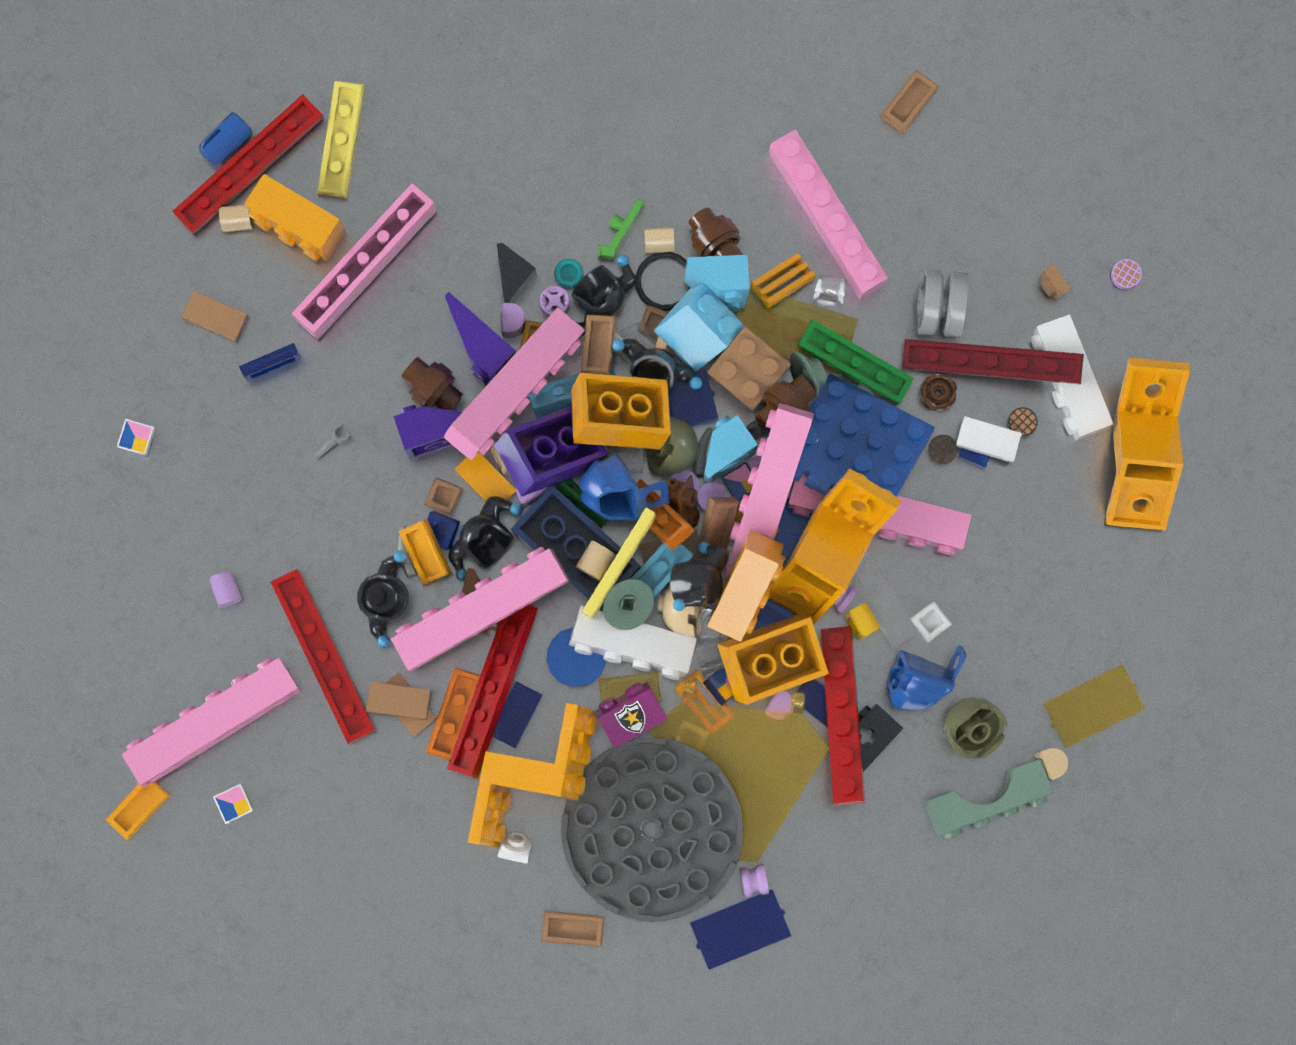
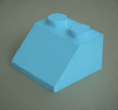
(723, 275)
(698, 327)
(728, 448)

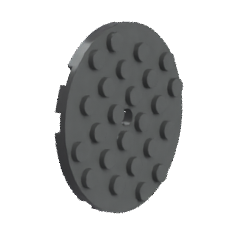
(697, 837)

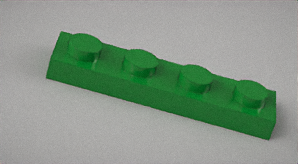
(855, 362)

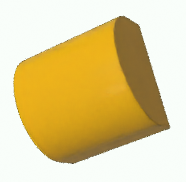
(862, 621)

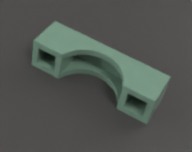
(1023, 785)

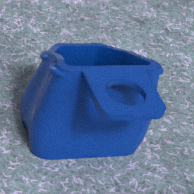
(613, 492)
(919, 683)

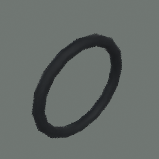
(640, 271)

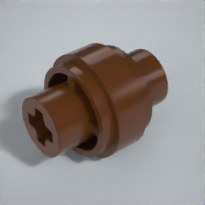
(714, 234)
(431, 384)
(793, 394)

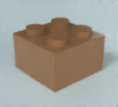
(748, 368)

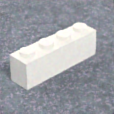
(1081, 403)
(643, 646)

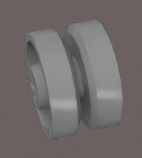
(946, 303)

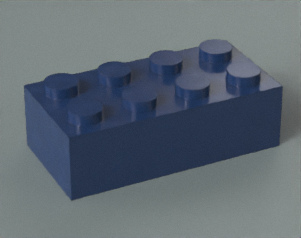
(562, 527)

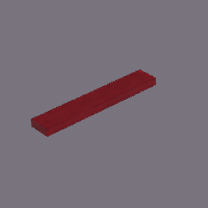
(993, 361)

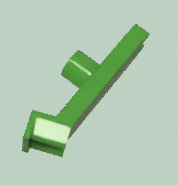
(623, 227)

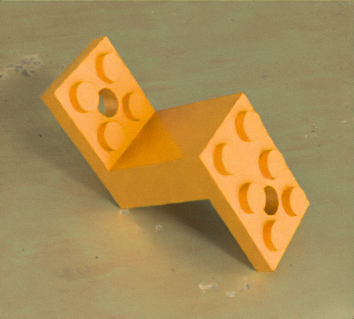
(1147, 444)
(833, 545)
(509, 772)

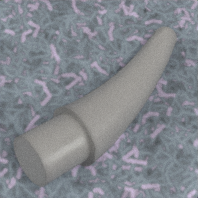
(700, 462)
(407, 565)

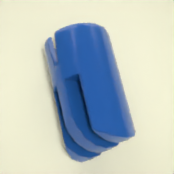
(225, 138)

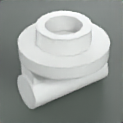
(515, 847)

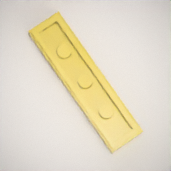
(340, 140)
(619, 563)

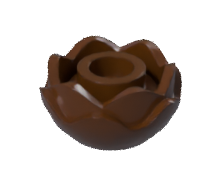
(945, 385)

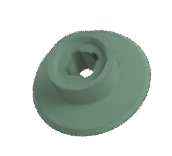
(809, 369)
(638, 607)

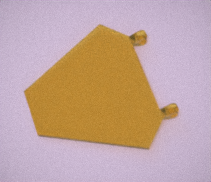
(761, 753)

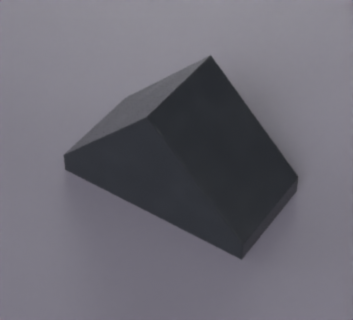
(515, 273)

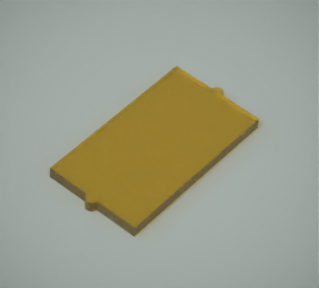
(1094, 706)

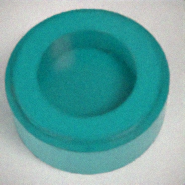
(568, 273)

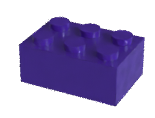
(544, 452)

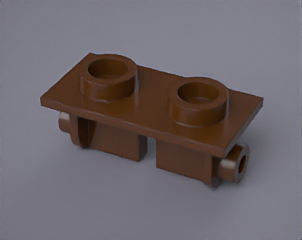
(683, 499)

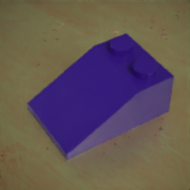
(484, 347)
(424, 429)

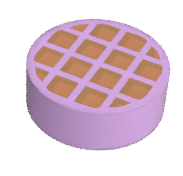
(1126, 274)

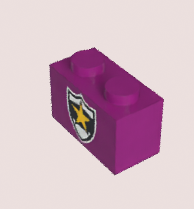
(630, 714)

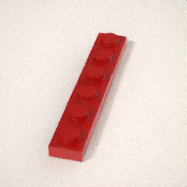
(248, 164)
(323, 656)
(491, 692)
(843, 717)

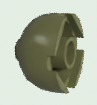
(677, 452)
(975, 727)

